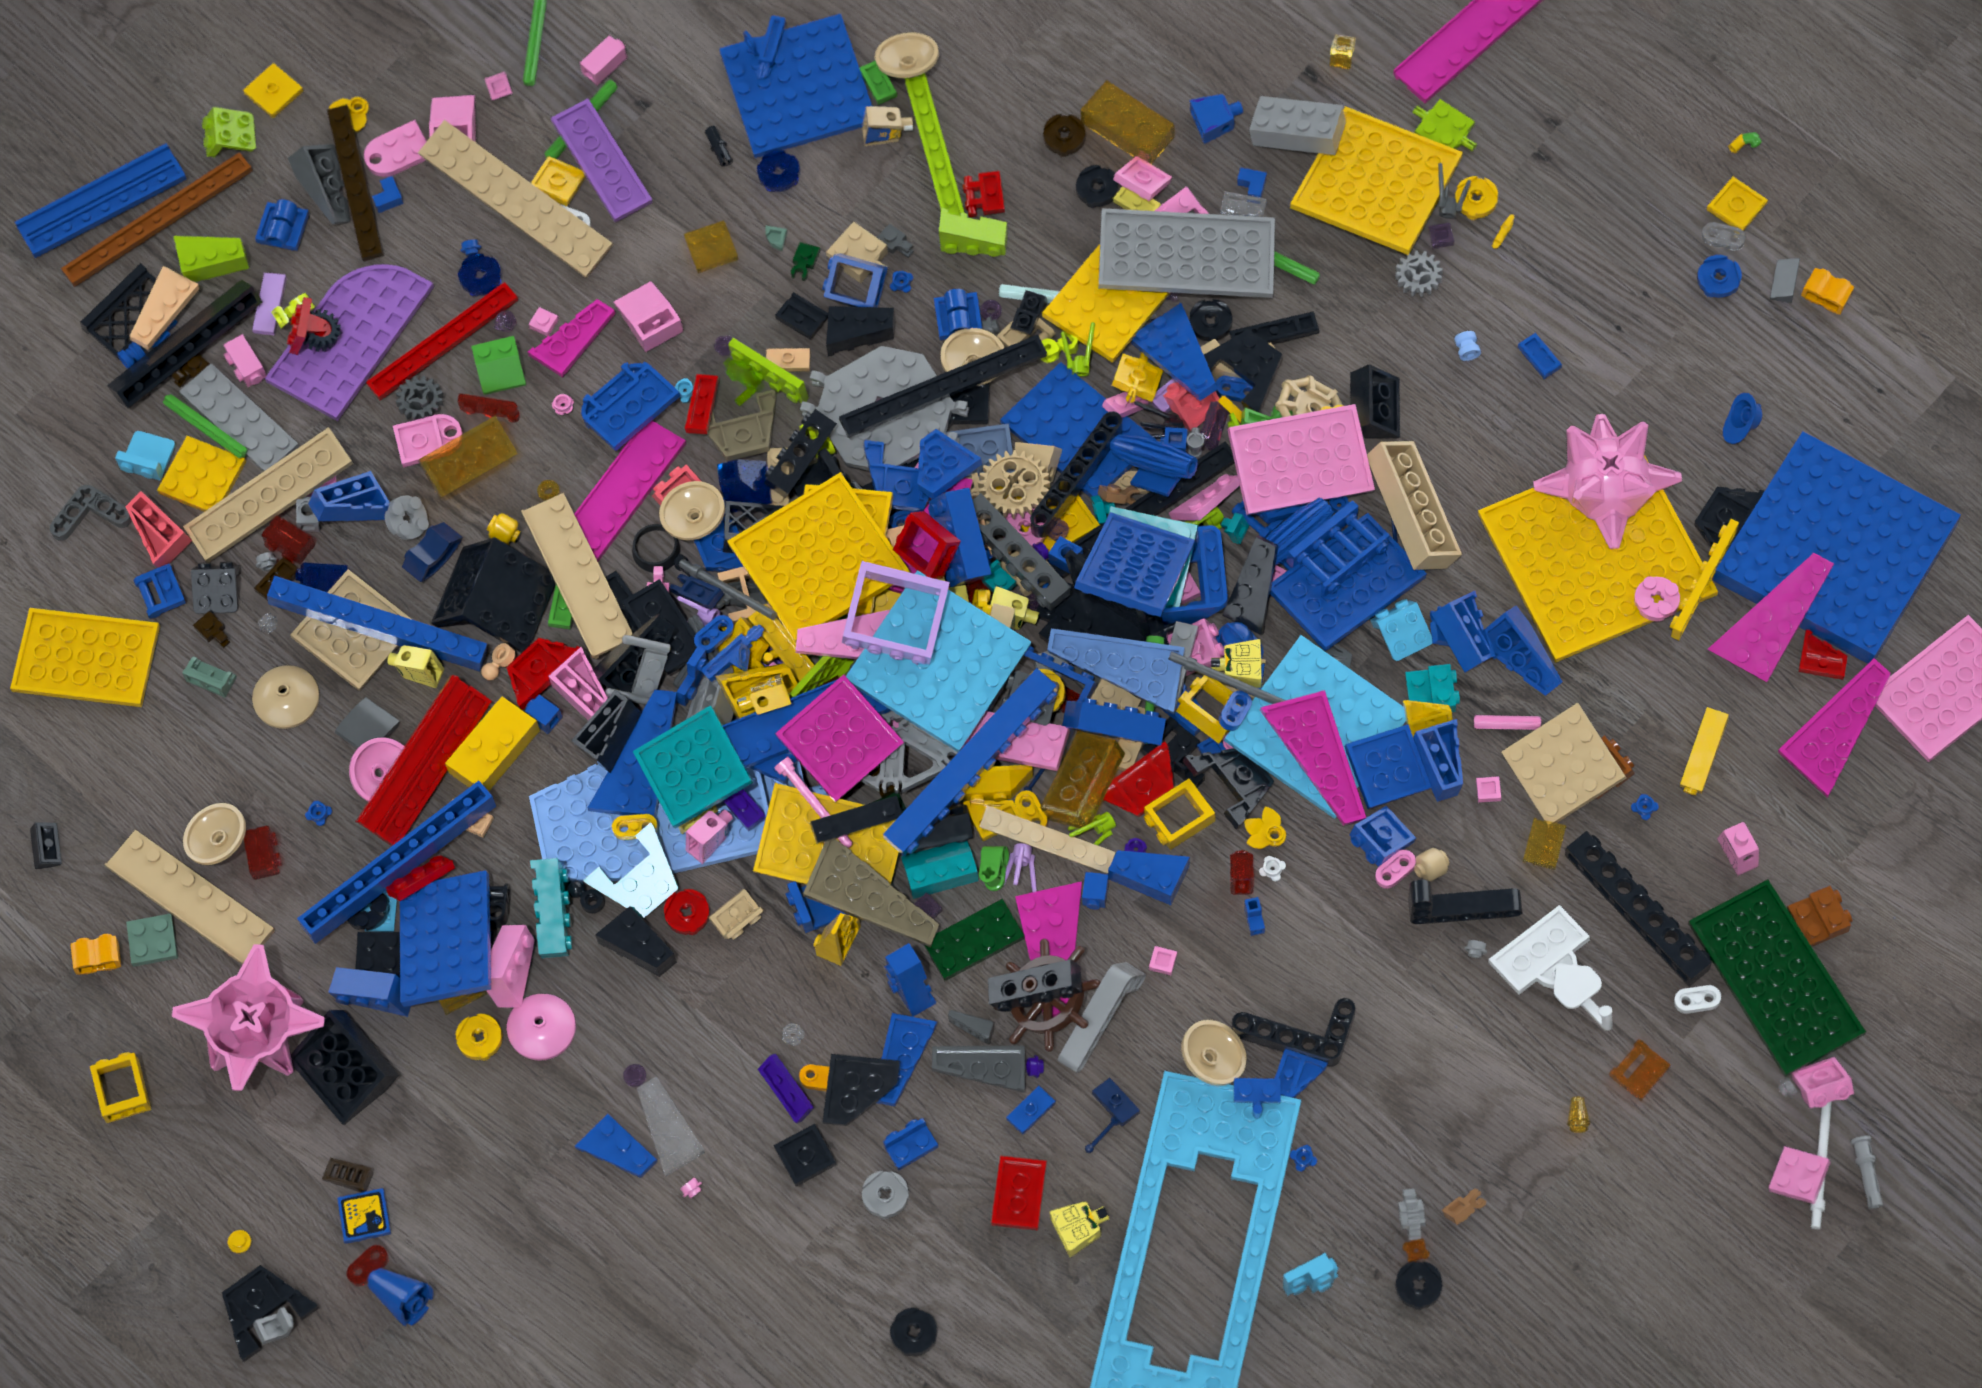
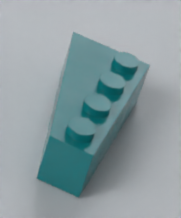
(551, 908)

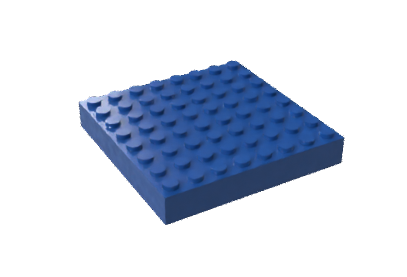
(1858, 519)

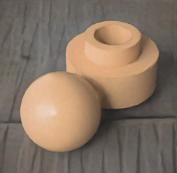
(501, 657)

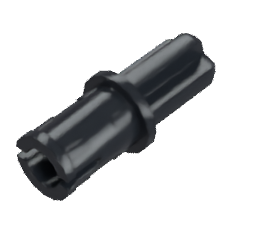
(718, 146)

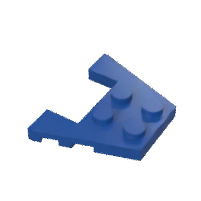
(896, 479)

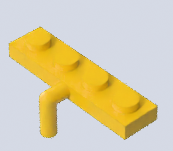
(781, 645)

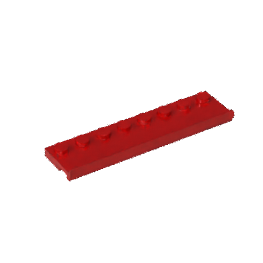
(423, 761)

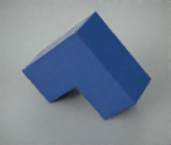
(1253, 180)
(389, 198)
(1254, 916)

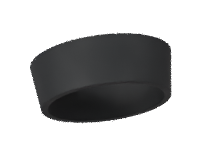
(649, 566)

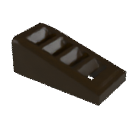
(365, 1179)

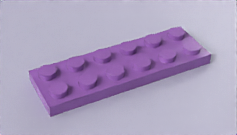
(601, 160)

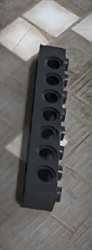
(1687, 970)

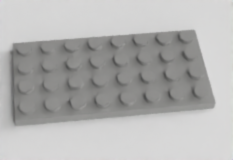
(1186, 253)

